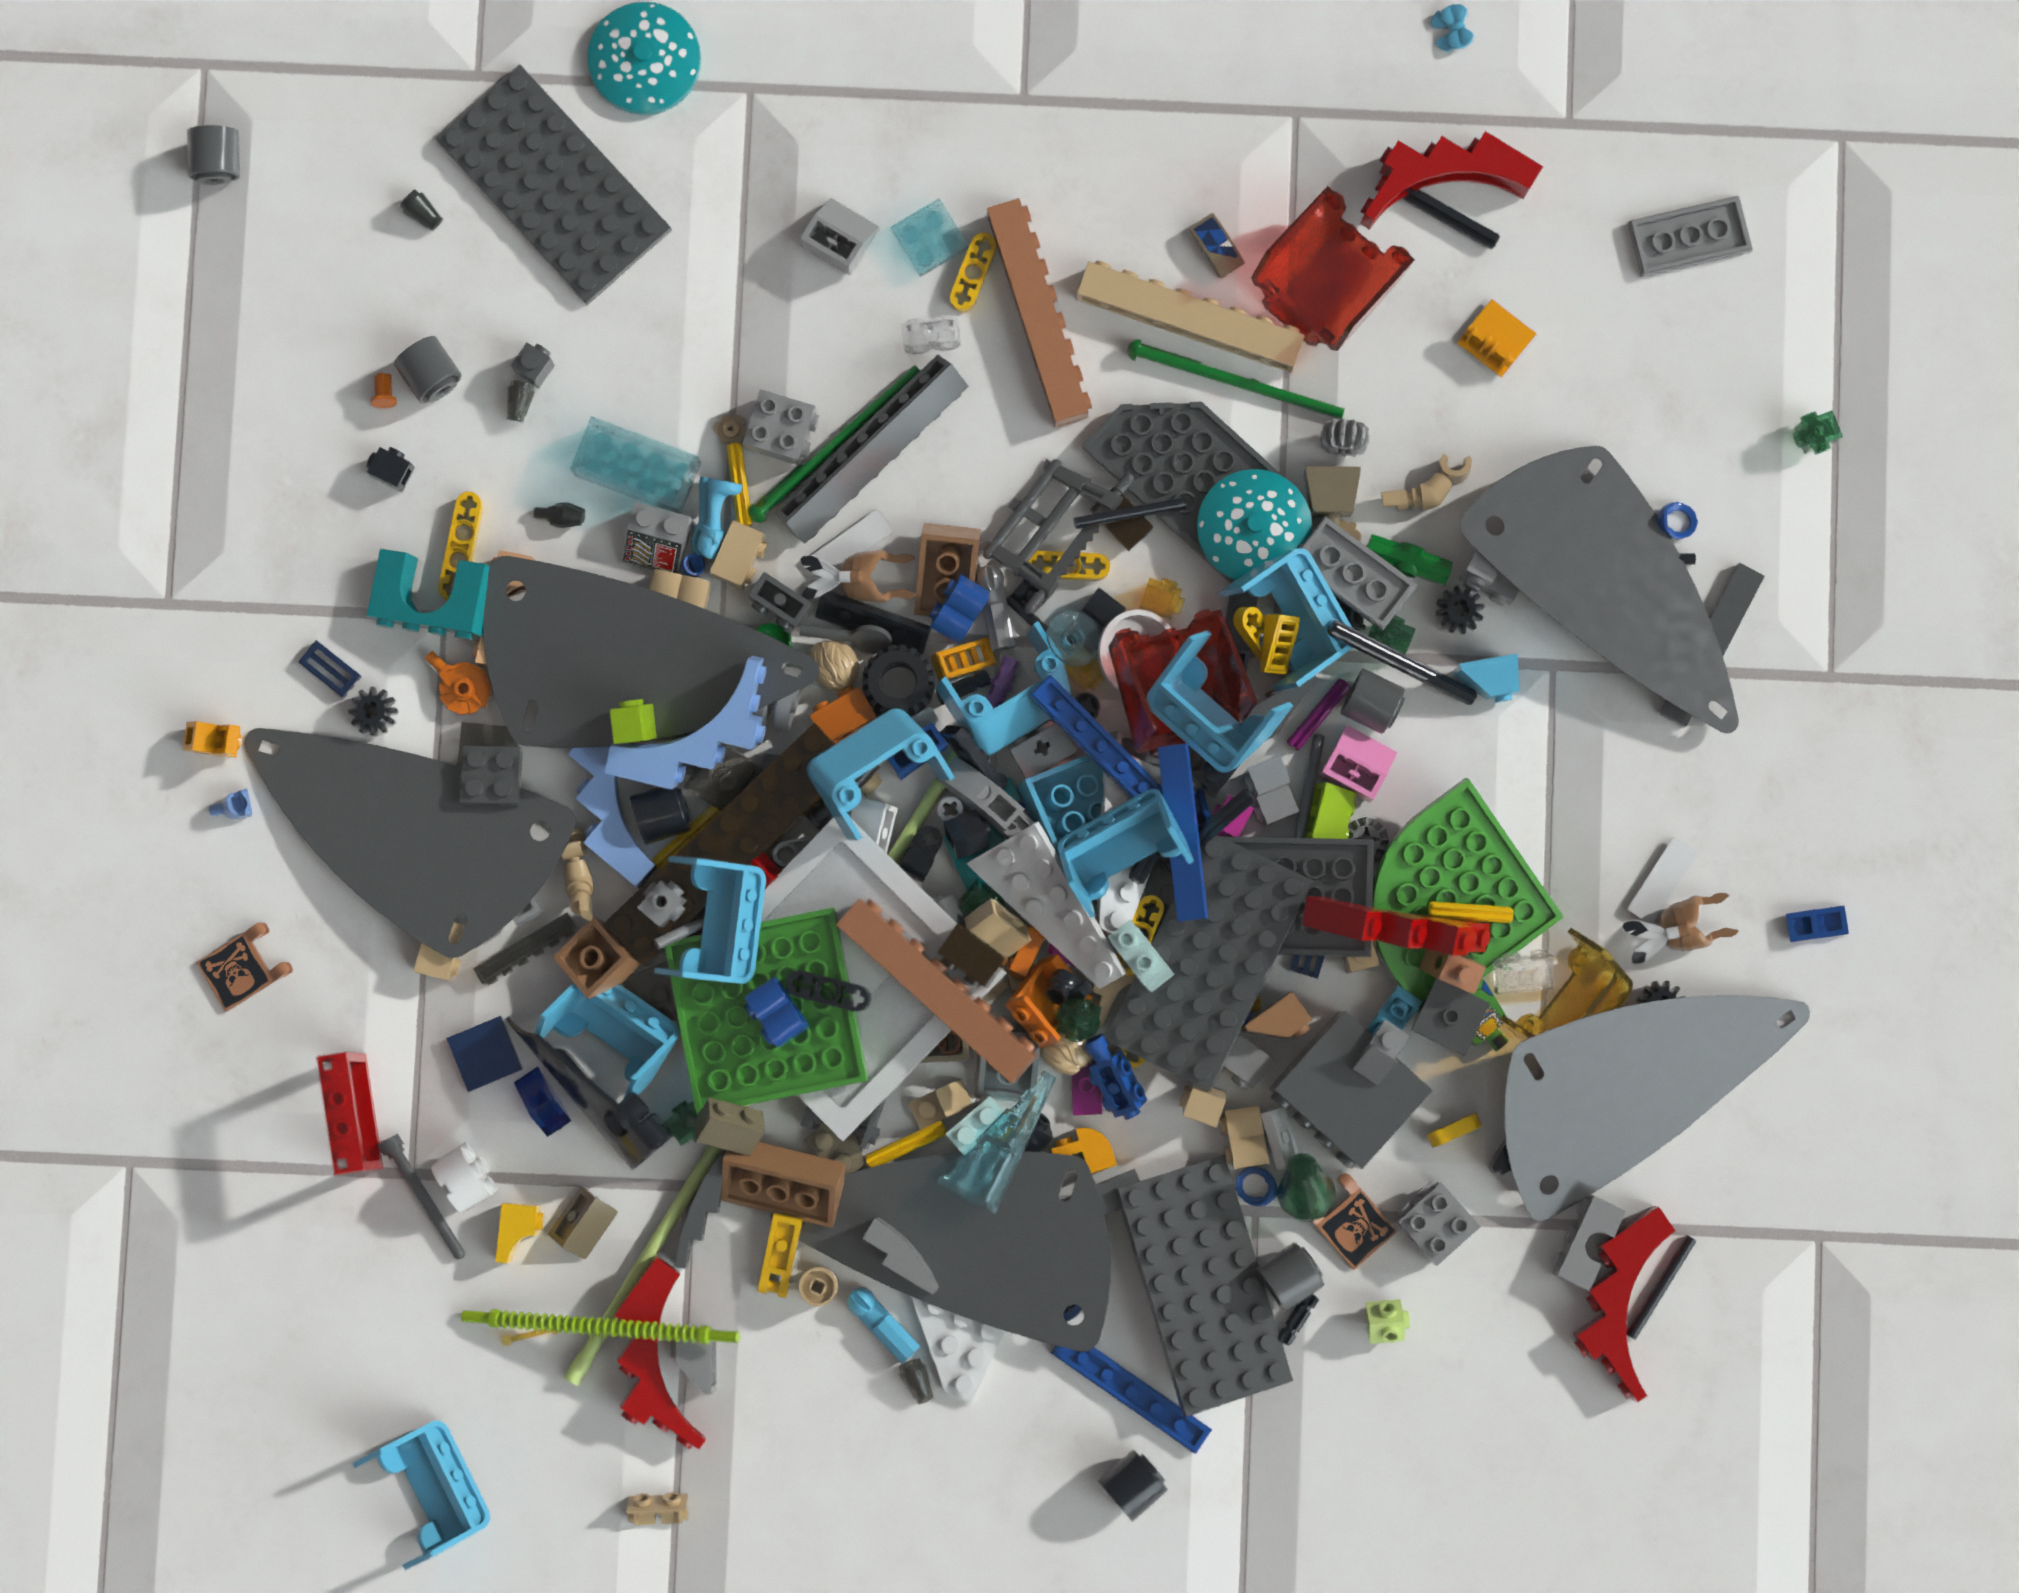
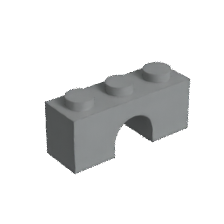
(1574, 1263)

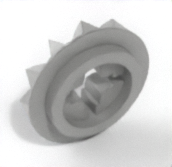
(1374, 829)

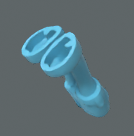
(708, 531)

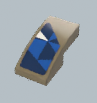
(1216, 245)

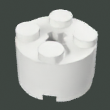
(464, 1177)

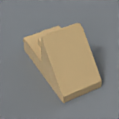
(940, 1104)

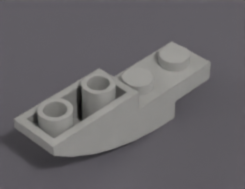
(987, 798)

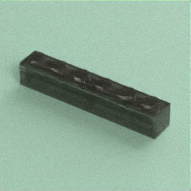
(526, 948)

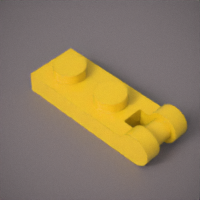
(780, 1254)

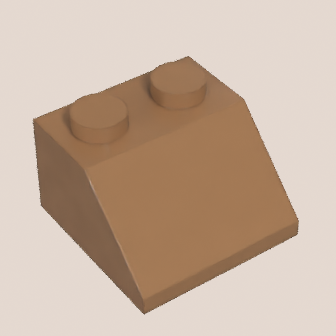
(595, 959)
(1281, 1019)

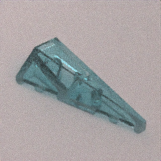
(991, 1163)

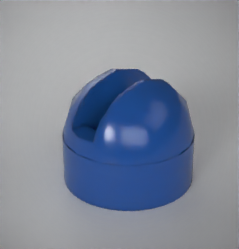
(696, 565)

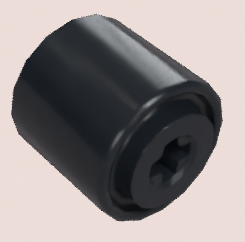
(660, 813)
(1134, 1484)

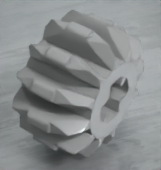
(1344, 437)

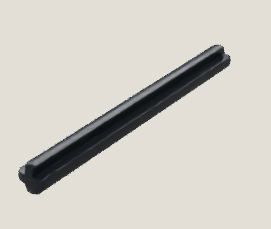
(1402, 662)

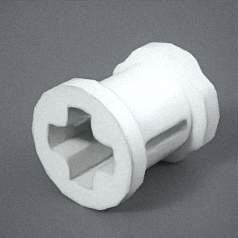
(949, 801)

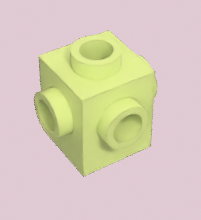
(1386, 1321)

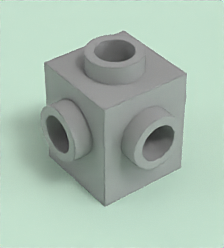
(652, 905)

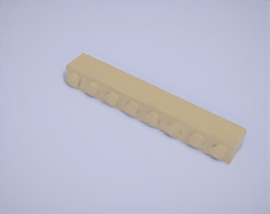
(1190, 316)

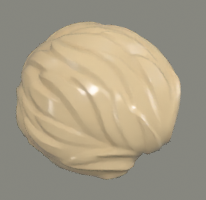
(836, 664)
(1066, 1055)

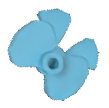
(1453, 18)

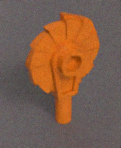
(463, 685)

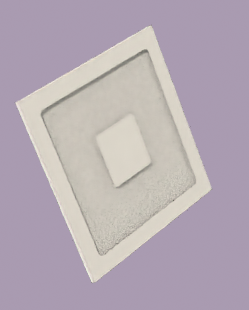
(896, 1026)

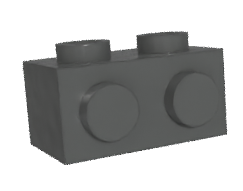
(780, 601)

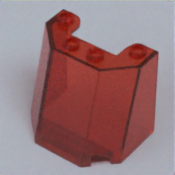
(1327, 273)
(1143, 658)

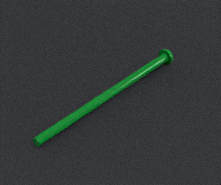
(1186, 364)
(758, 510)

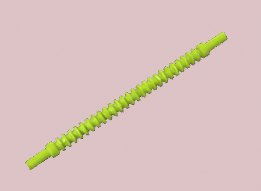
(703, 1334)

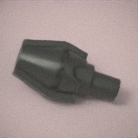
(561, 515)

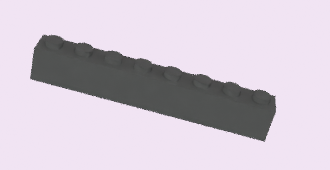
(871, 449)

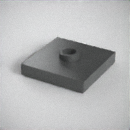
(1450, 1016)

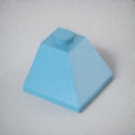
(1491, 677)

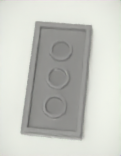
(1690, 236)
(1358, 574)

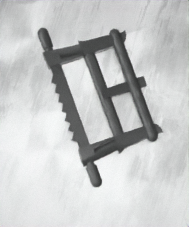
(1019, 564)

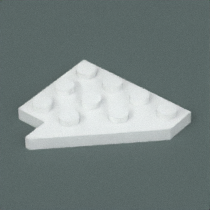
(958, 1347)

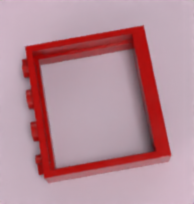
(350, 1112)

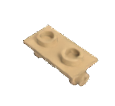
(644, 1507)

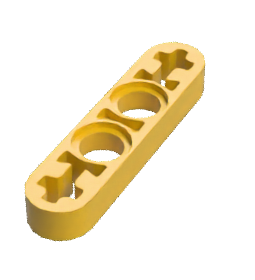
(457, 546)

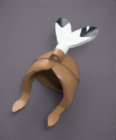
(853, 576)
(1676, 928)

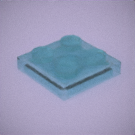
(929, 237)

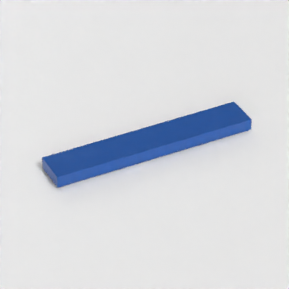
(1093, 739)
(1179, 796)
(1136, 1395)

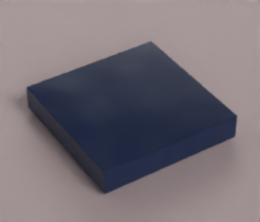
(484, 1053)

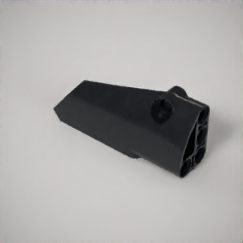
(614, 1120)

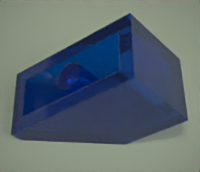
(542, 1102)

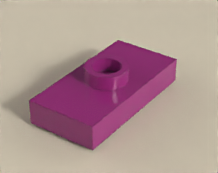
(1085, 1096)

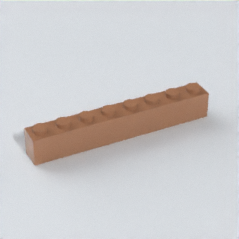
(1037, 312)
(937, 990)

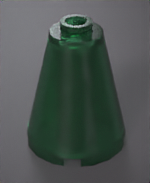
(1305, 1189)

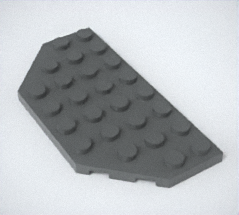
(1172, 456)

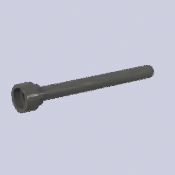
(394, 1149)

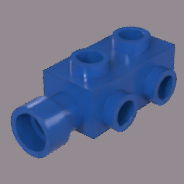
(1115, 1079)

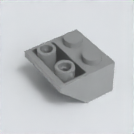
(838, 236)

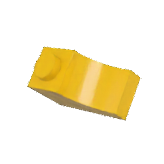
(515, 1224)

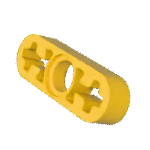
(958, 288)
(1089, 573)
(1249, 633)
(1155, 919)

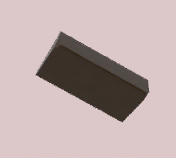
(1128, 531)

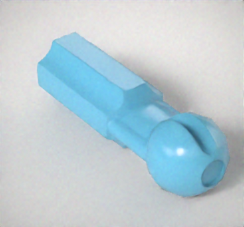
(881, 1323)

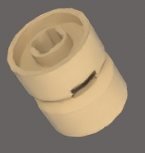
(818, 1286)

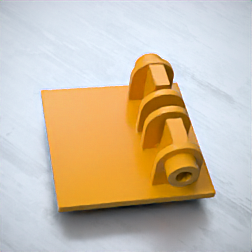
(1496, 338)

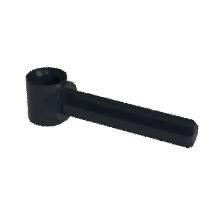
(1220, 820)

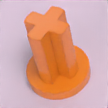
(383, 392)

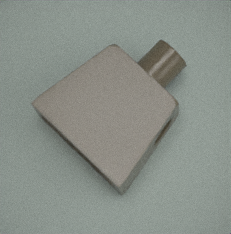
(1331, 491)

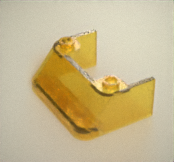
(1593, 988)

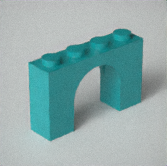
(393, 601)

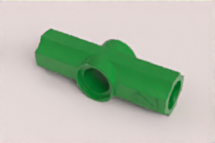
(1411, 560)

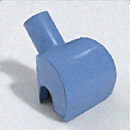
(234, 806)

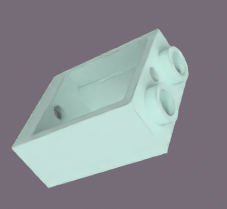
(1140, 956)

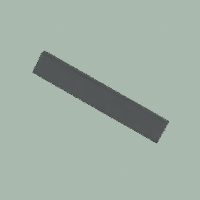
(1725, 621)

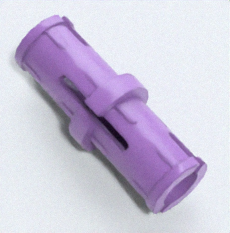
(1002, 682)

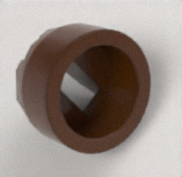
(944, 1044)

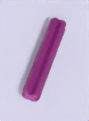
(1318, 714)

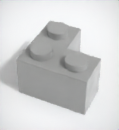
(1483, 576)
(1271, 790)

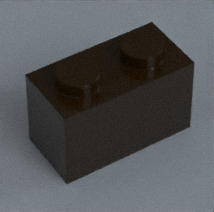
(972, 956)

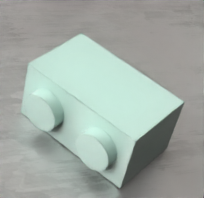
(973, 1125)

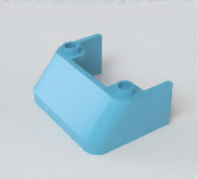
(1304, 594)
(1016, 717)
(1201, 721)
(838, 766)
(1117, 842)
(729, 924)
(620, 1022)
(441, 1485)

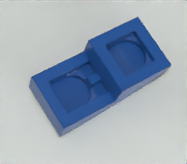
(1817, 923)

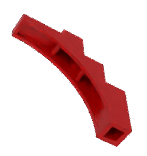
(1484, 162)
(1396, 928)
(1611, 1295)
(640, 1357)

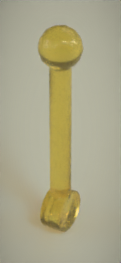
(507, 1340)

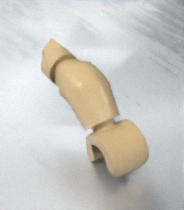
(1430, 493)
(578, 876)

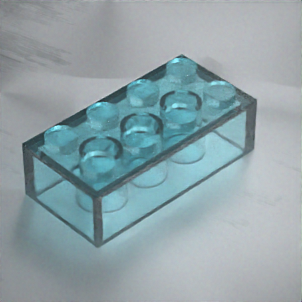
(635, 465)

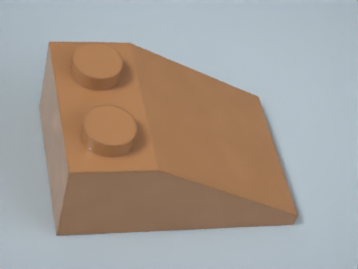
(943, 556)

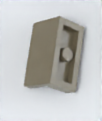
(582, 1223)

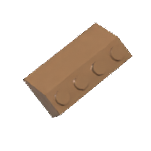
(784, 1183)

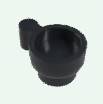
(1066, 986)

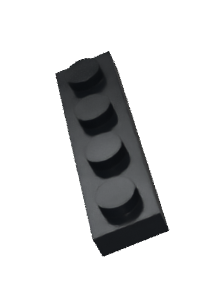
(853, 613)

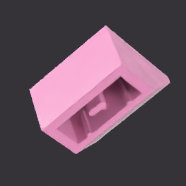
(1358, 764)

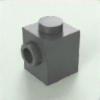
(533, 364)

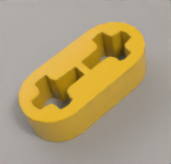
(1454, 1130)

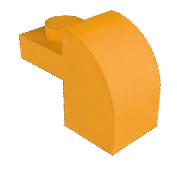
(212, 739)
(1092, 1144)

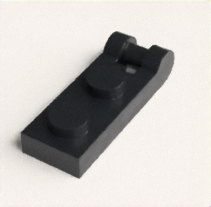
(961, 742)

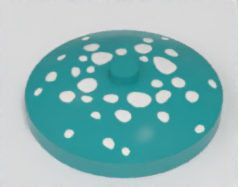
(644, 58)
(1251, 521)

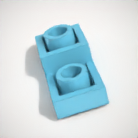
(1397, 1010)

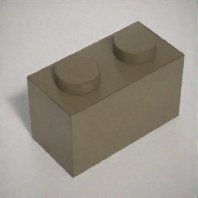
(729, 1126)

